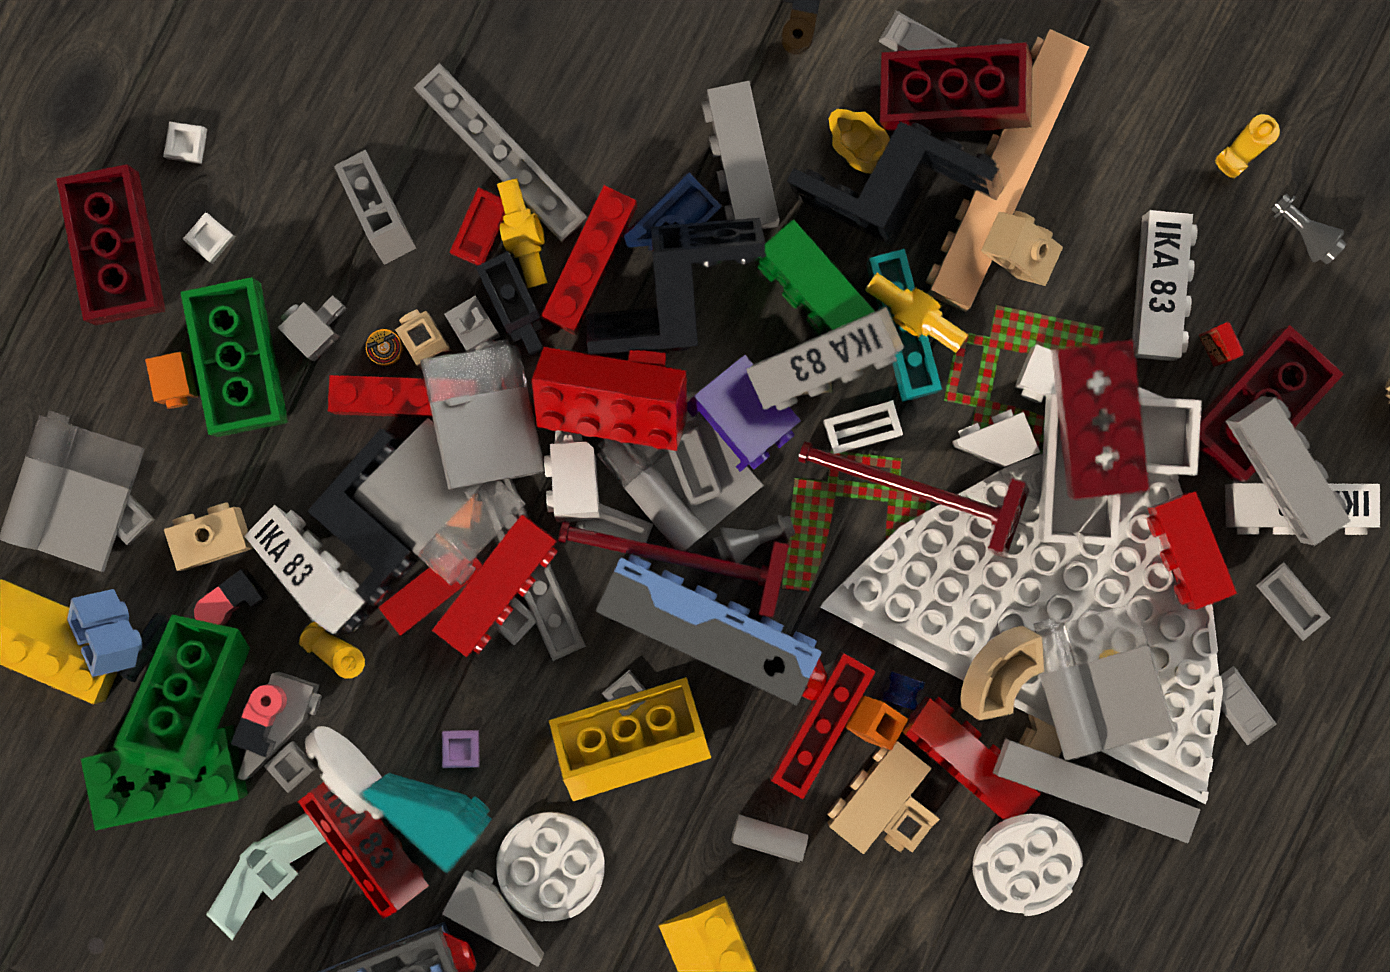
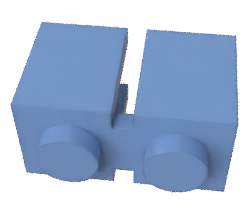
(106, 627)

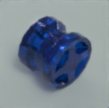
(903, 690)

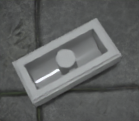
(769, 838)

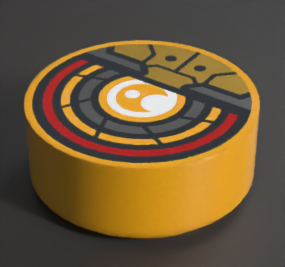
(384, 347)

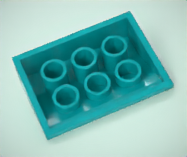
(431, 816)

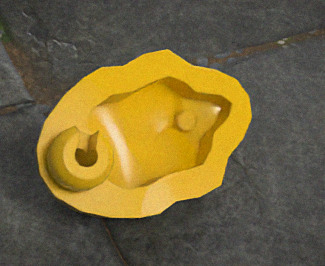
(858, 138)

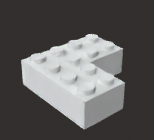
(1171, 447)

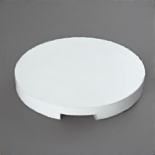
(343, 768)
(1027, 864)
(550, 866)

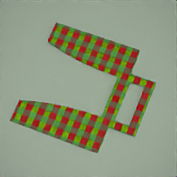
(1017, 332)
(814, 508)

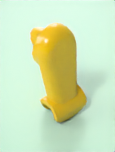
(1252, 141)
(336, 653)

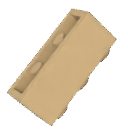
(877, 795)

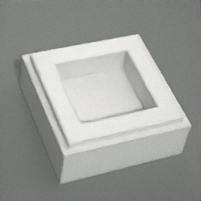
(185, 142)
(208, 237)

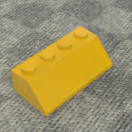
(43, 647)
(609, 750)
(707, 940)

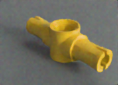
(522, 233)
(916, 312)

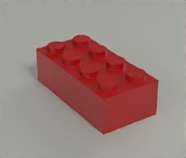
(610, 398)

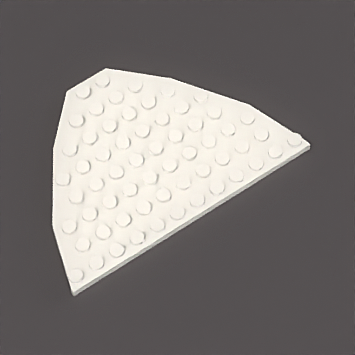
(947, 596)

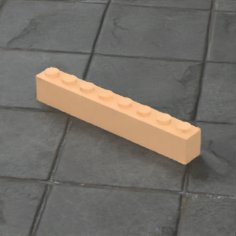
(1016, 154)

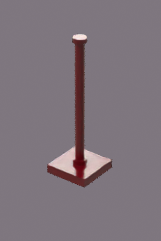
(1003, 517)
(767, 577)

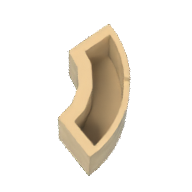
(1000, 672)

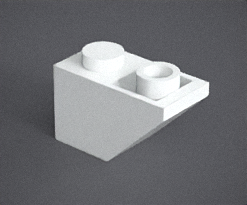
(999, 443)

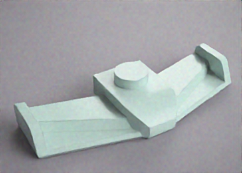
(263, 868)

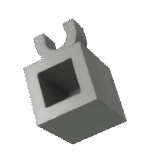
(472, 325)
(311, 329)

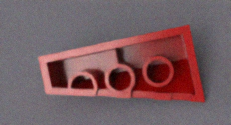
(966, 758)

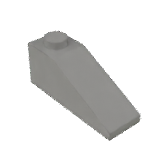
(374, 207)
(301, 702)
(485, 911)

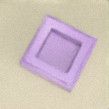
(460, 748)

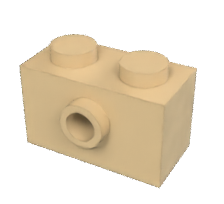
(1022, 247)
(208, 537)

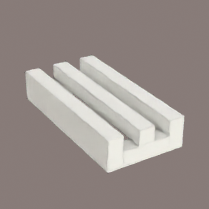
(892, 419)

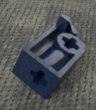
(682, 204)

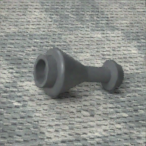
(1321, 240)
(738, 544)

